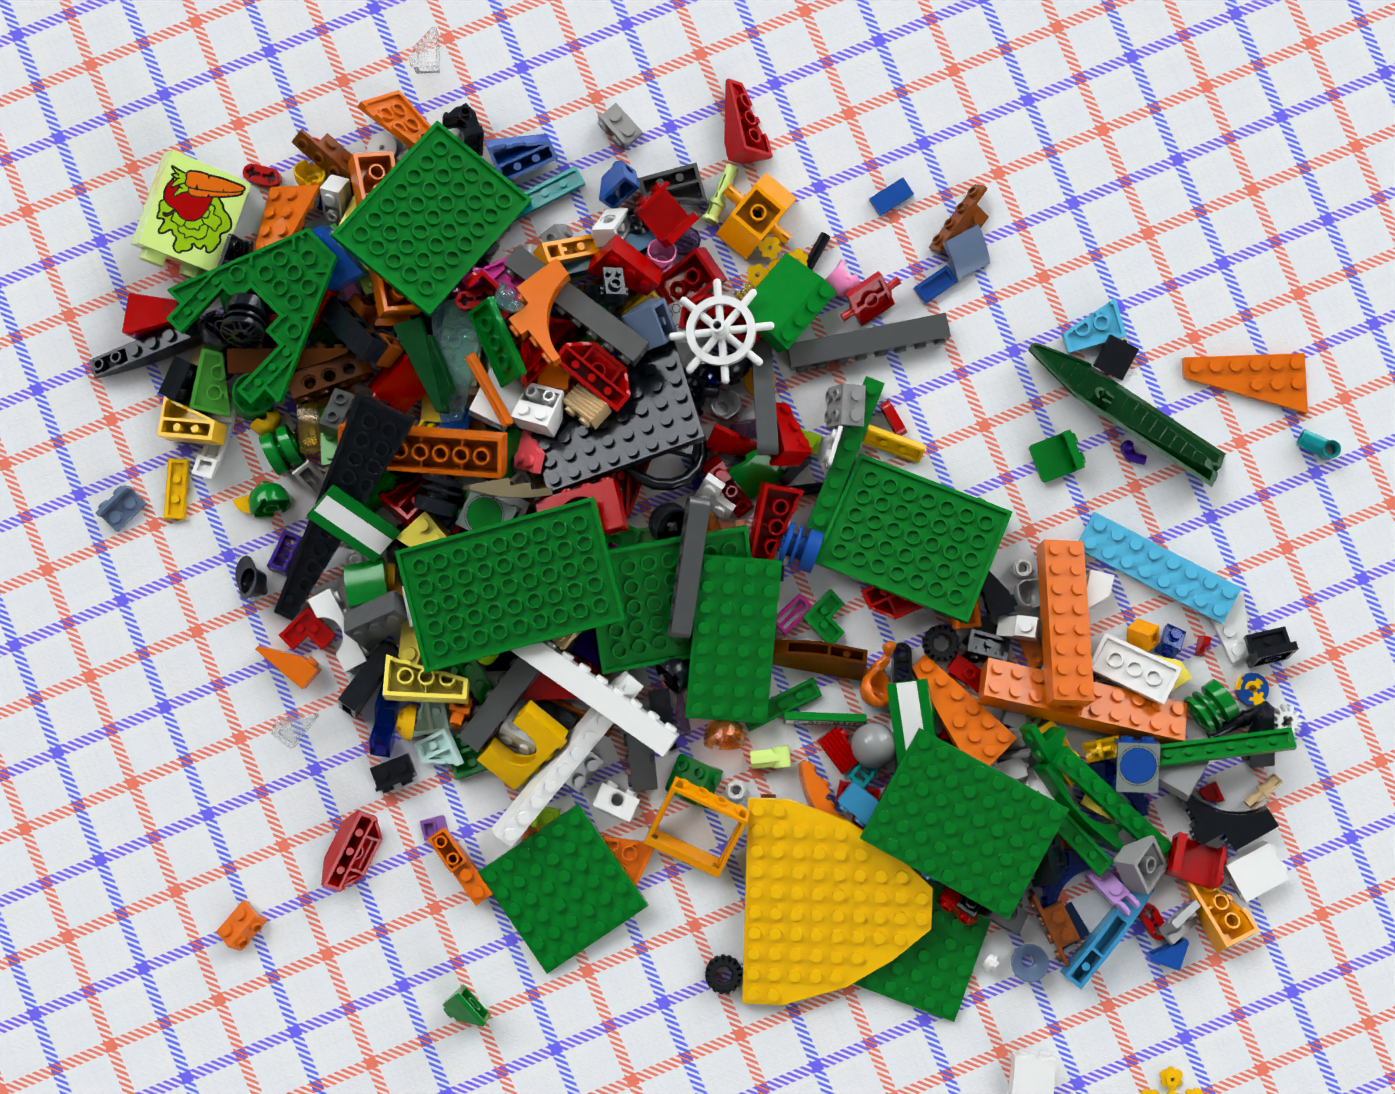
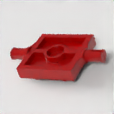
(870, 298)

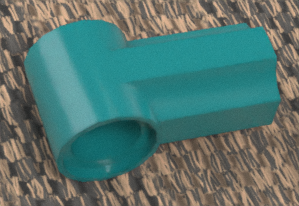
(1317, 444)

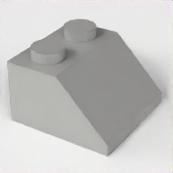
(1140, 864)

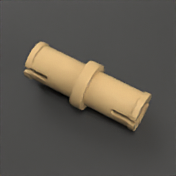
(1263, 791)

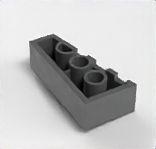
(641, 763)

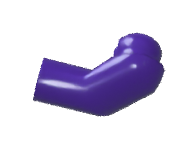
(1130, 454)

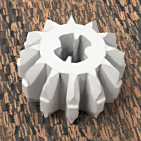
(1290, 715)

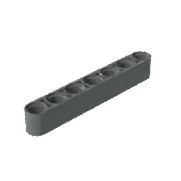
(765, 401)
(688, 567)

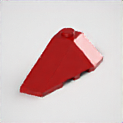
(742, 133)
(729, 442)

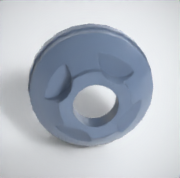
(1037, 969)

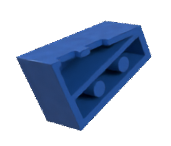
(520, 154)
(348, 267)

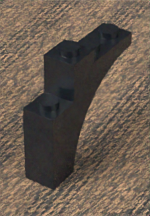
(1239, 827)

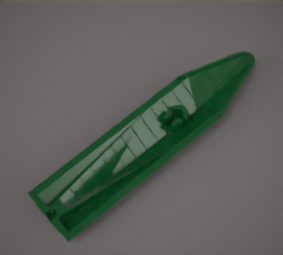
(1132, 413)

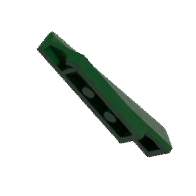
(427, 362)

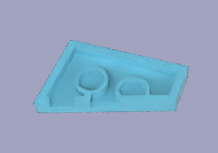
(1095, 328)

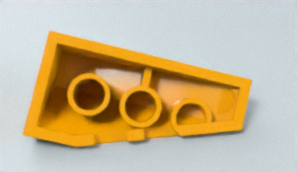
(1221, 917)

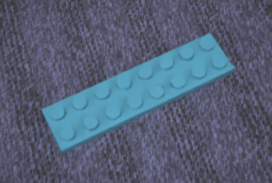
(1159, 568)

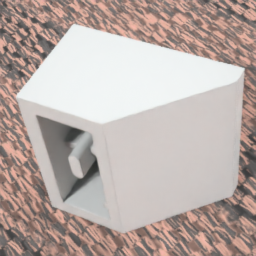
(539, 409)

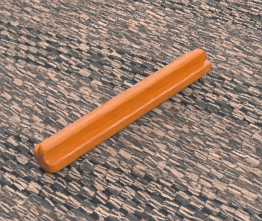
(489, 389)

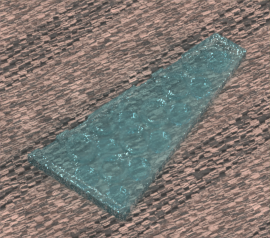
(456, 340)

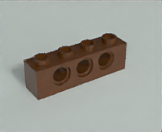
(319, 373)

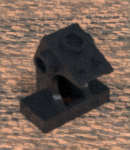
(471, 133)
(611, 291)

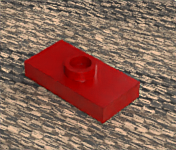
(965, 672)

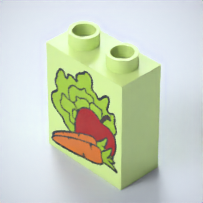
(189, 214)

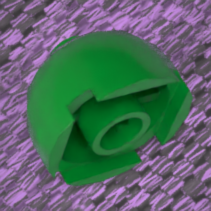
(267, 499)

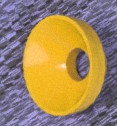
(406, 721)

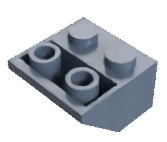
(651, 321)

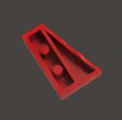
(791, 441)

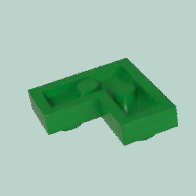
(820, 615)

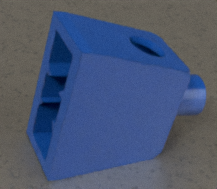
(618, 184)

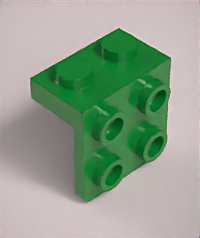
(1057, 456)
(697, 774)

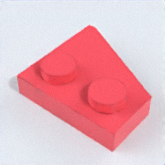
(529, 454)

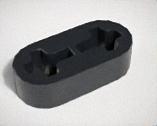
(792, 472)

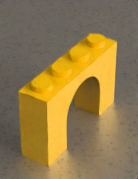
(517, 768)

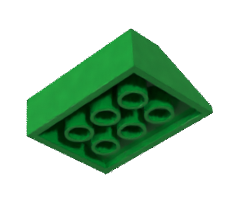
(790, 299)

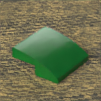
(753, 471)
(365, 581)
(469, 756)

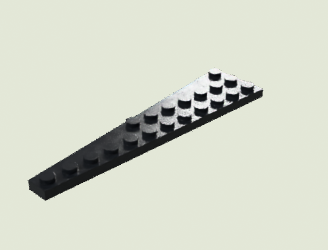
(361, 458)

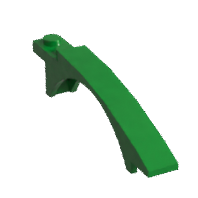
(1044, 749)

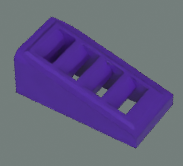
(278, 550)

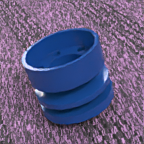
(800, 547)

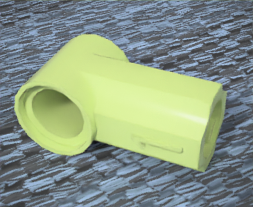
(775, 757)

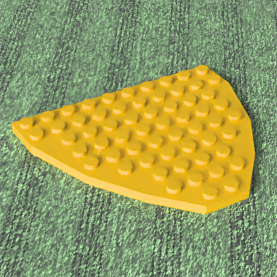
(821, 904)

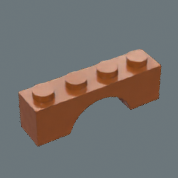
(368, 311)

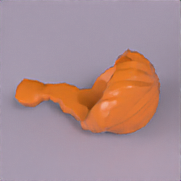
(873, 687)

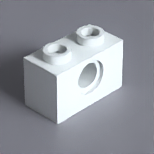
(609, 224)
(604, 800)

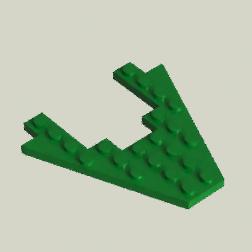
(290, 279)

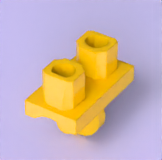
(1100, 749)

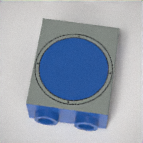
(1137, 765)

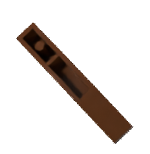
(248, 359)
(821, 658)

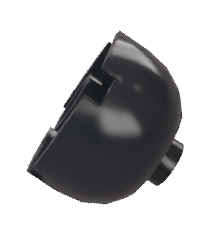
(211, 334)
(736, 370)
(675, 673)

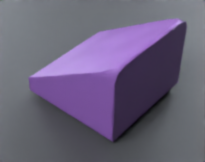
(432, 825)

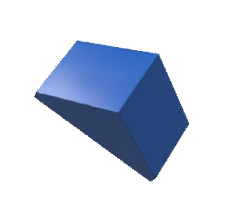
(1170, 955)

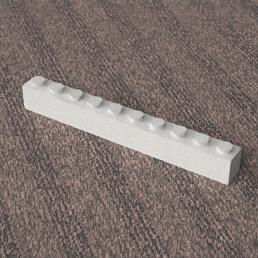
(600, 696)
(559, 767)

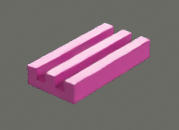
(805, 602)

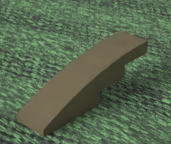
(503, 489)

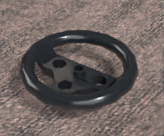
(696, 453)

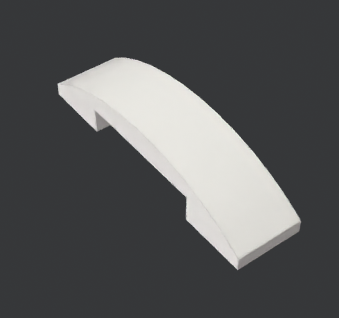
(212, 455)

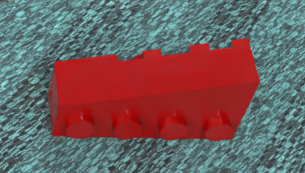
(771, 517)

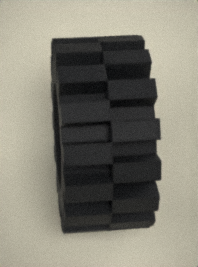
(953, 646)
(732, 983)

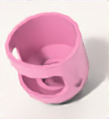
(668, 254)
(841, 280)

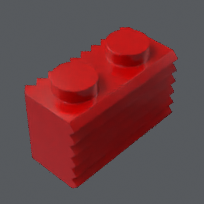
(838, 748)

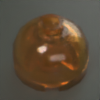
(725, 734)

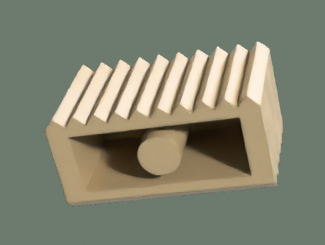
(586, 406)

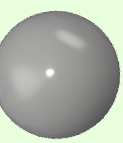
(873, 745)

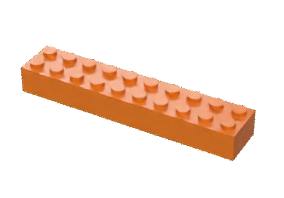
(1113, 711)

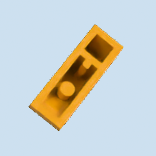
(567, 249)

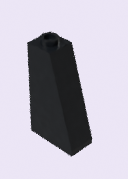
(366, 680)

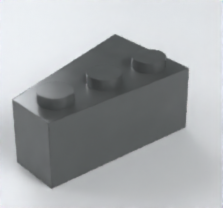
(684, 184)
(375, 619)

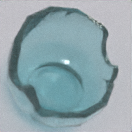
(506, 300)

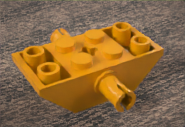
(742, 229)

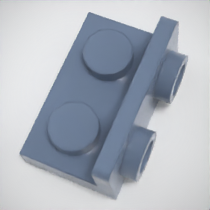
(121, 507)

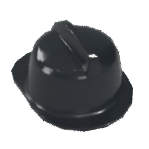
(250, 579)

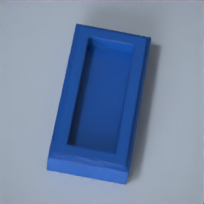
(891, 196)
(935, 284)

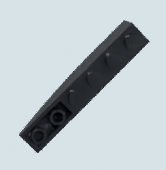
(146, 350)

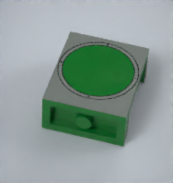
(484, 511)

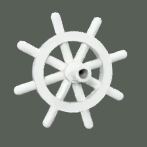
(721, 331)

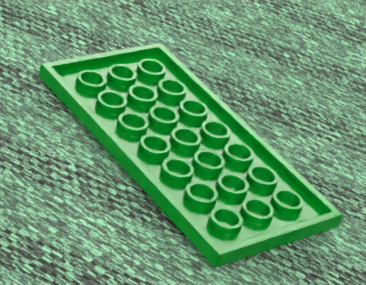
(733, 639)

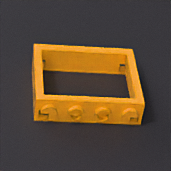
(685, 851)

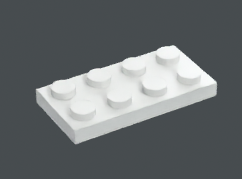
(1135, 669)

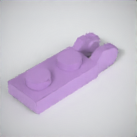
(1113, 890)

